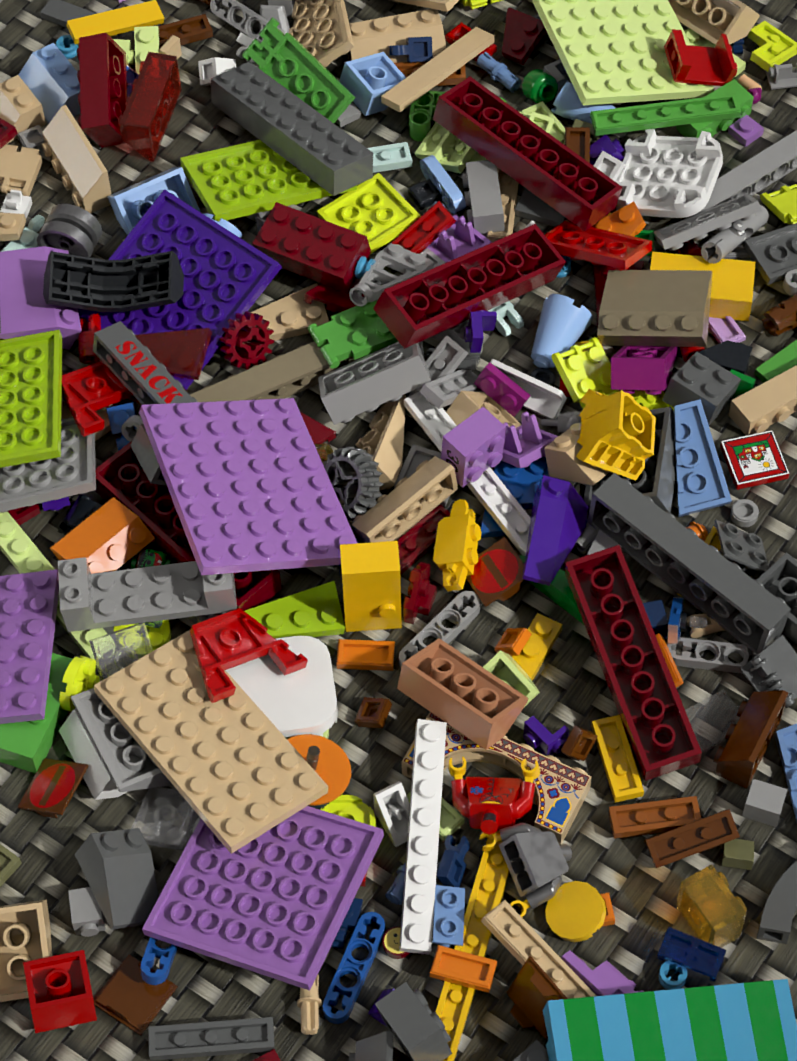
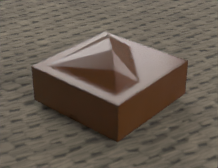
(373, 712)
(579, 743)

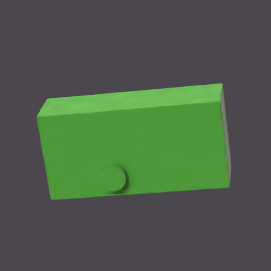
(29, 742)

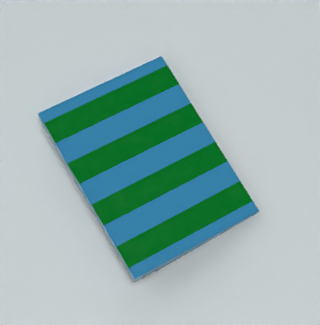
(676, 1025)

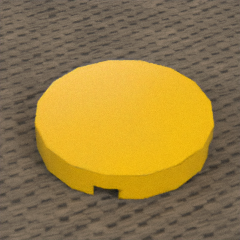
(575, 911)

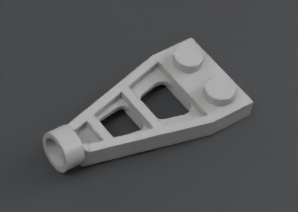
(396, 258)

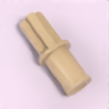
(309, 1004)

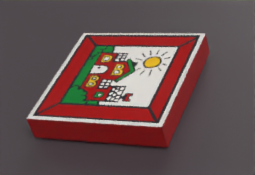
(754, 460)

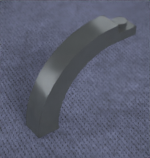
(780, 908)

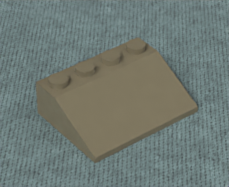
(655, 308)

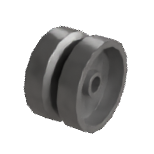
(71, 230)

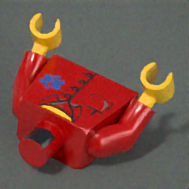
(492, 801)

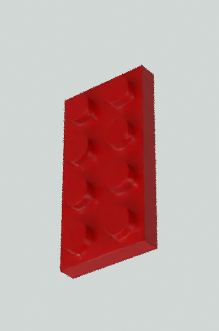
(598, 245)

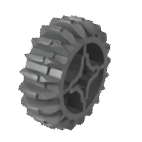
(354, 480)

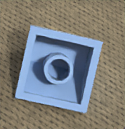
(370, 79)

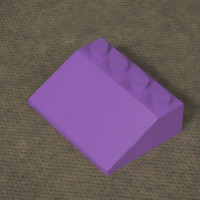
(22, 298)

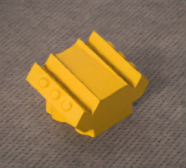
(616, 433)

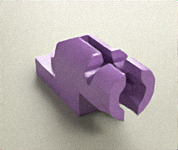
(603, 979)

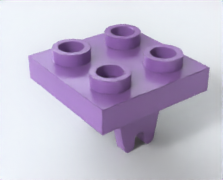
(457, 240)
(525, 442)

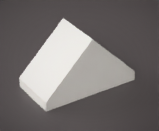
(393, 812)

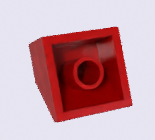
(59, 991)

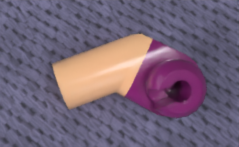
(751, 86)

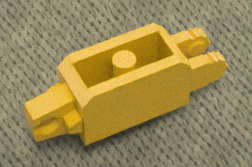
(457, 545)

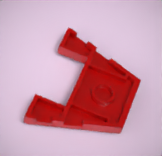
(89, 391)
(234, 640)

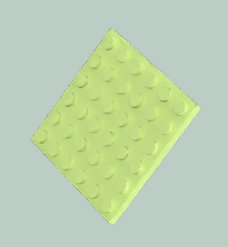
(616, 49)

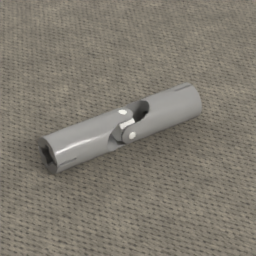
(728, 239)

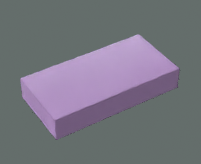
(725, 330)

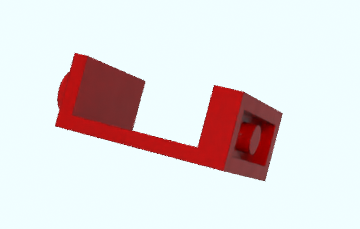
(700, 63)

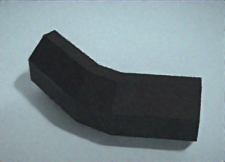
(113, 283)

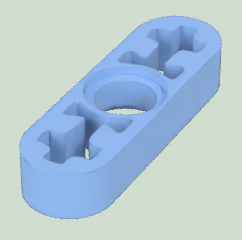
(450, 192)

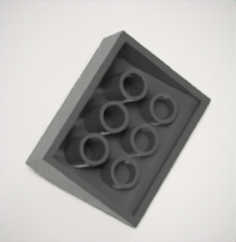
(660, 469)

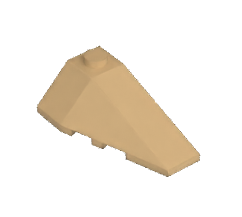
(386, 441)

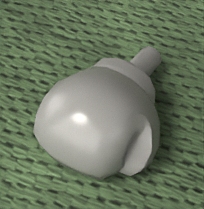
(564, 421)

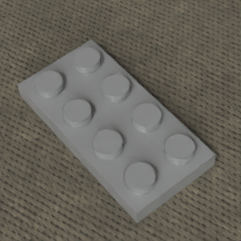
(699, 225)

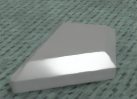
(276, 12)

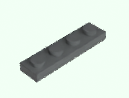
(211, 1038)

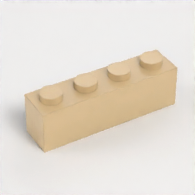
(766, 403)

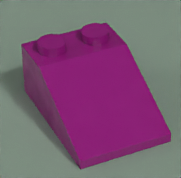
(642, 368)

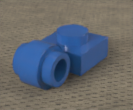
(117, 417)

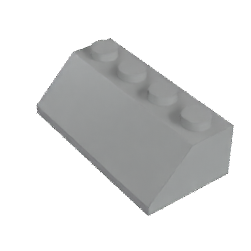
(373, 381)

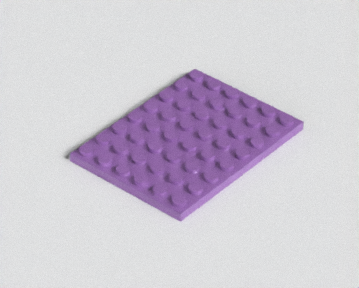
(247, 485)

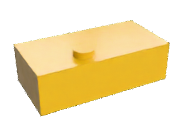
(730, 286)
(371, 586)

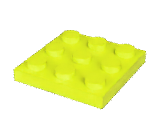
(372, 211)

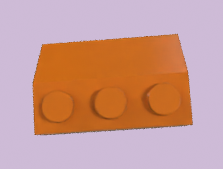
(105, 538)

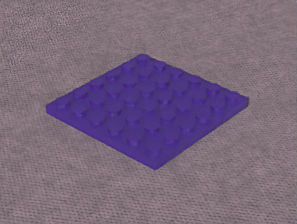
(218, 268)

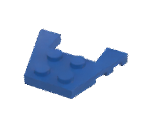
(521, 484)

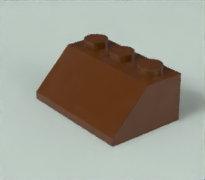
(750, 736)

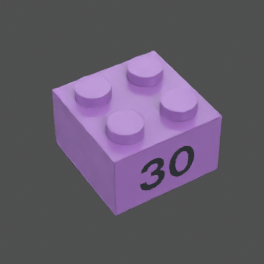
(474, 446)

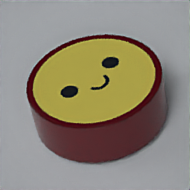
(391, 943)

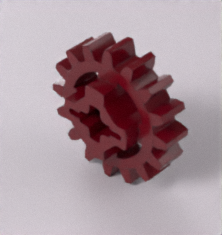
(246, 340)

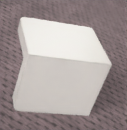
(213, 67)

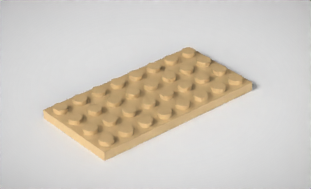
(216, 754)

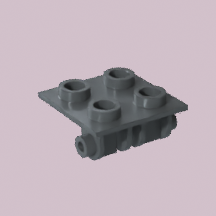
(743, 549)
(774, 669)

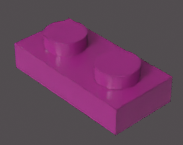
(502, 389)

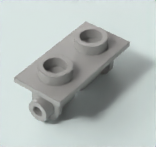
(782, 76)

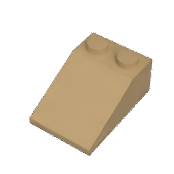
(23, 938)

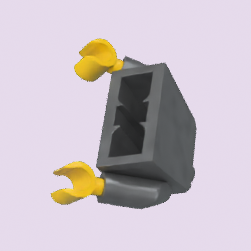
(533, 862)

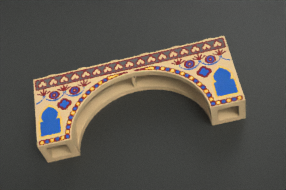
(558, 788)

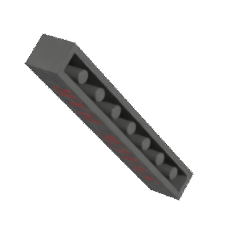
(137, 367)

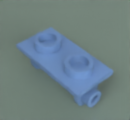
(448, 916)

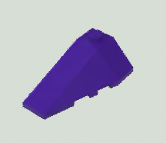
(555, 526)

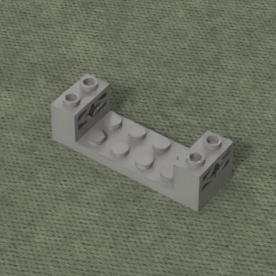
(139, 594)

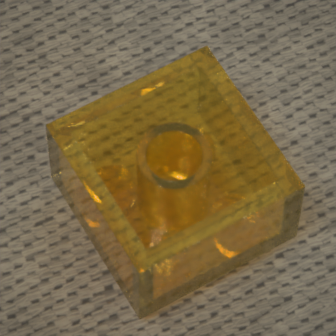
(711, 907)

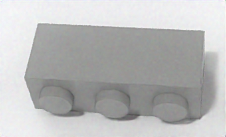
(483, 196)

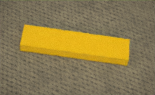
(116, 20)

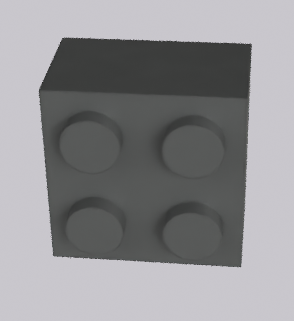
(705, 381)
(414, 1025)

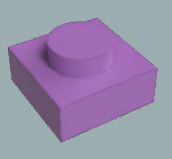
(745, 130)

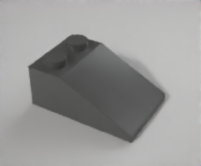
(120, 875)

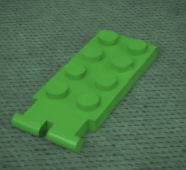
(298, 71)
(352, 334)

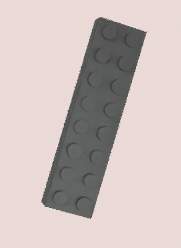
(292, 128)
(688, 564)

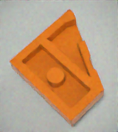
(623, 221)

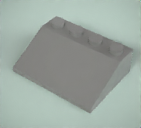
(120, 752)

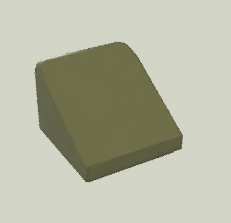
(738, 854)

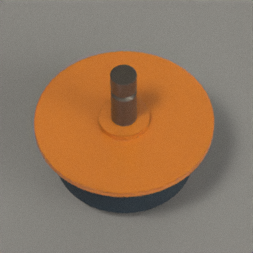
(328, 762)

